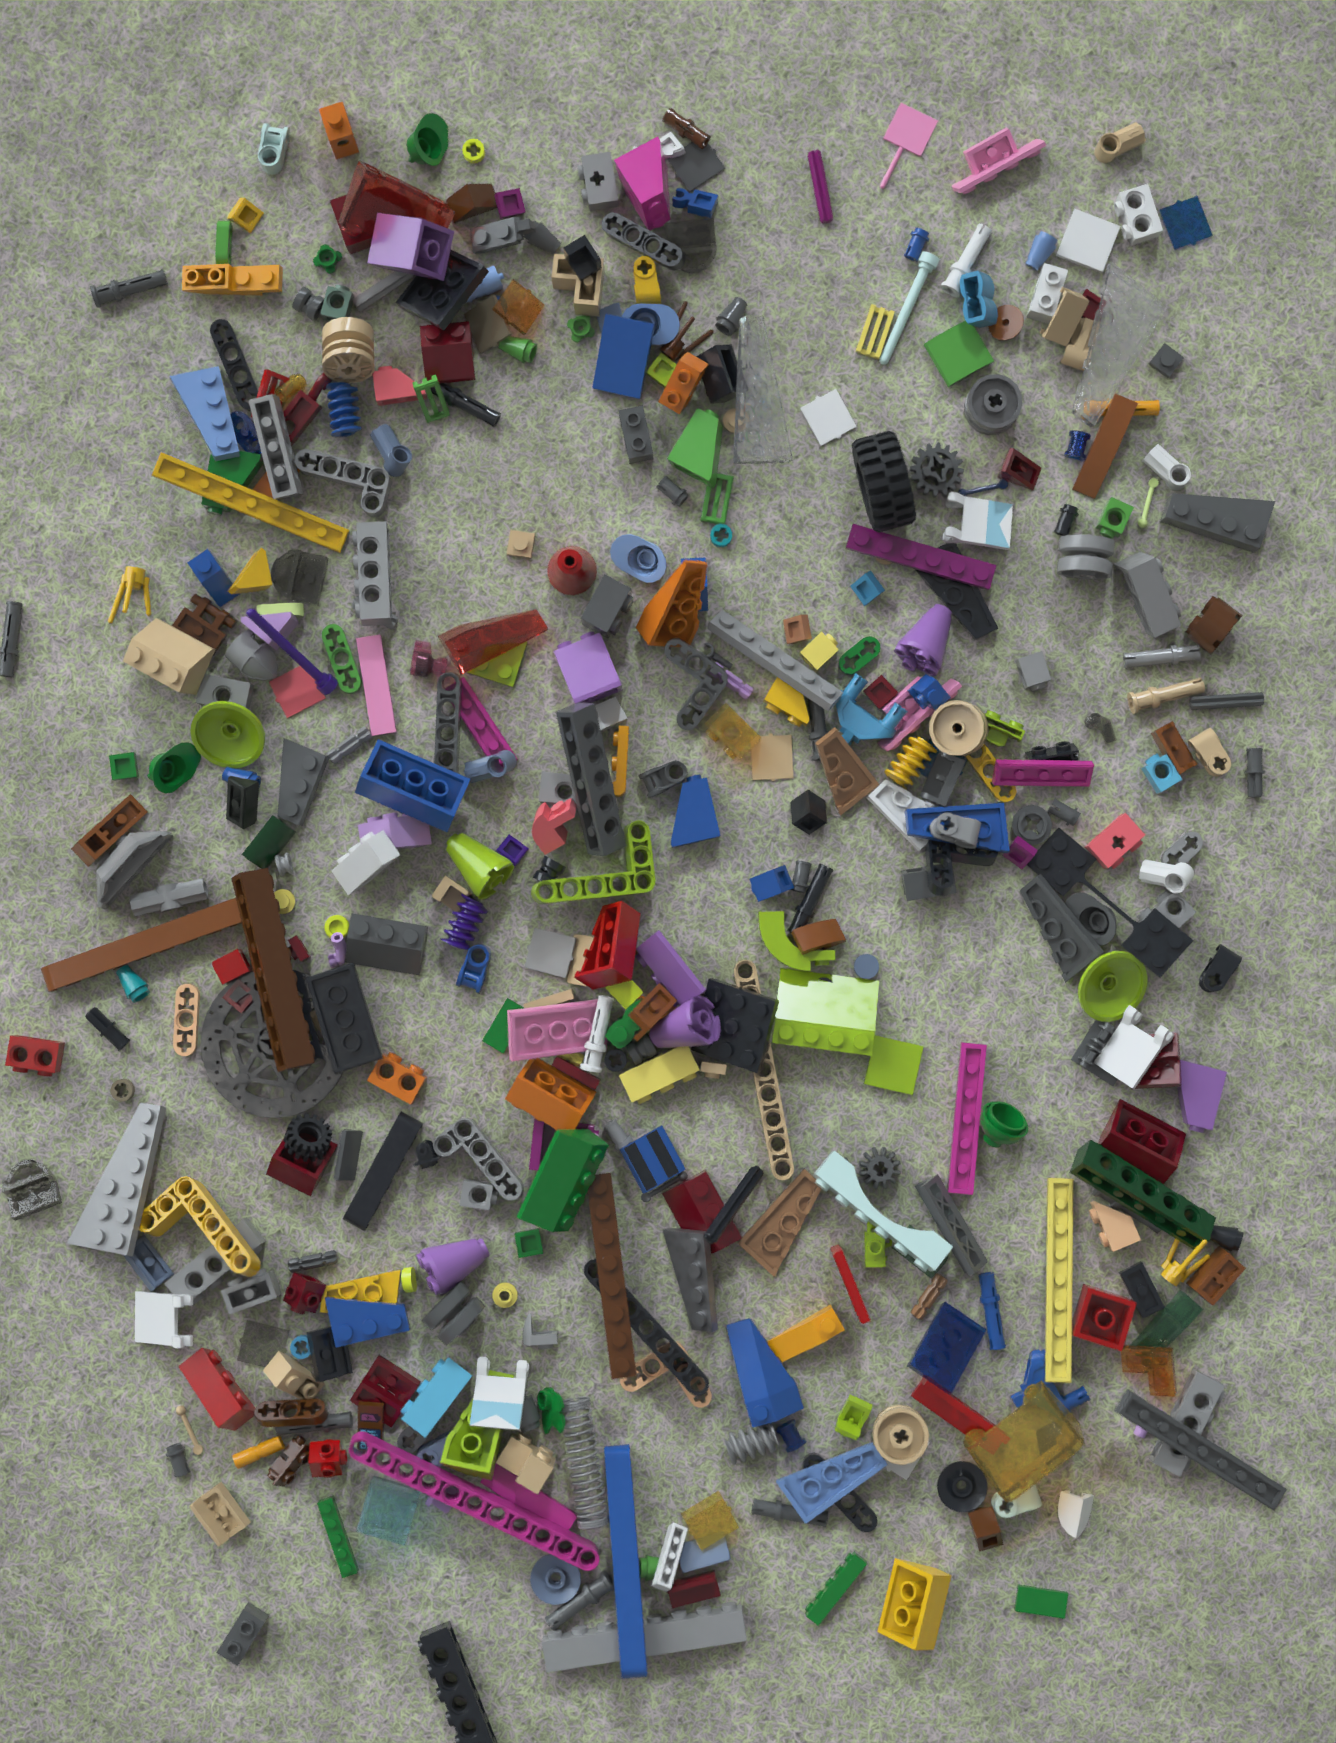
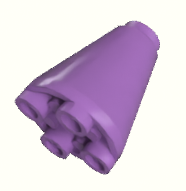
(926, 641)
(451, 1263)

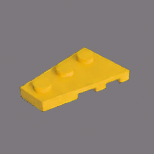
(373, 1288)

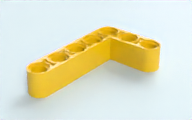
(206, 1221)

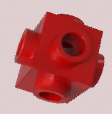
(327, 1458)

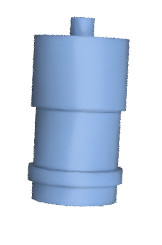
(489, 285)

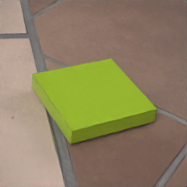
(893, 1065)

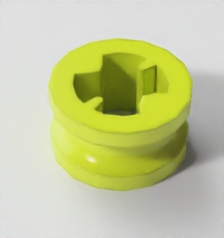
(467, 155)

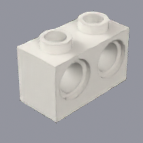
(1144, 214)
(1047, 293)

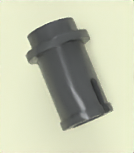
(672, 491)
(1065, 813)
(801, 876)
(178, 1460)

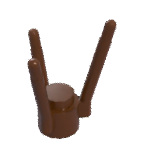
(674, 348)

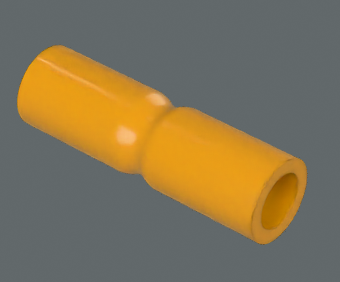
(260, 1451)

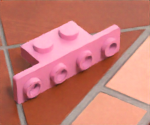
(993, 156)
(915, 714)

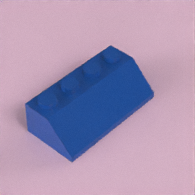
(412, 785)

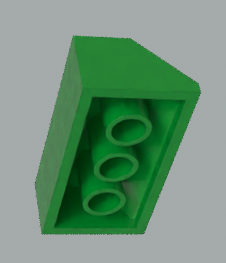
(563, 1179)

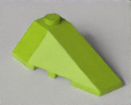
(473, 1448)

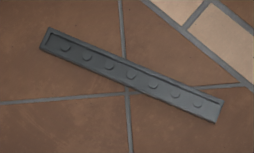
(1200, 1449)

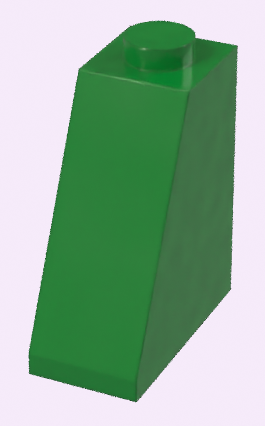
(236, 469)

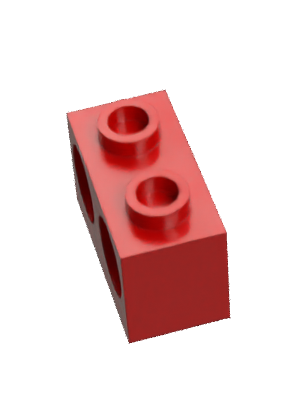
(35, 1049)

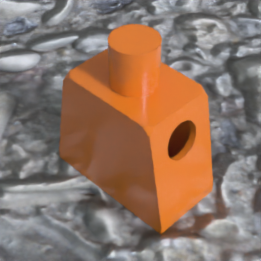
(339, 128)

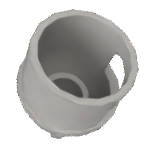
(251, 658)

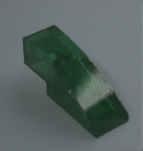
(1169, 1322)

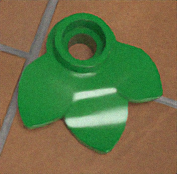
(551, 1409)

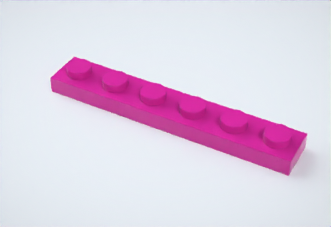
(966, 1118)

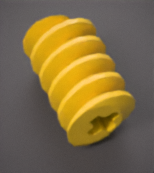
(910, 761)

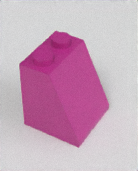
(645, 182)

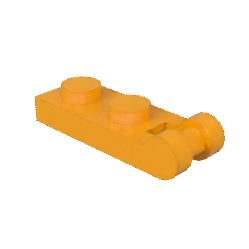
(619, 762)

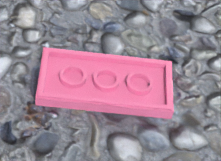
(550, 1029)

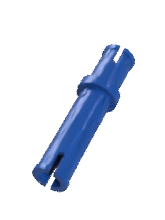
(991, 1308)

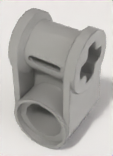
(960, 830)

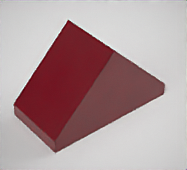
(1019, 470)

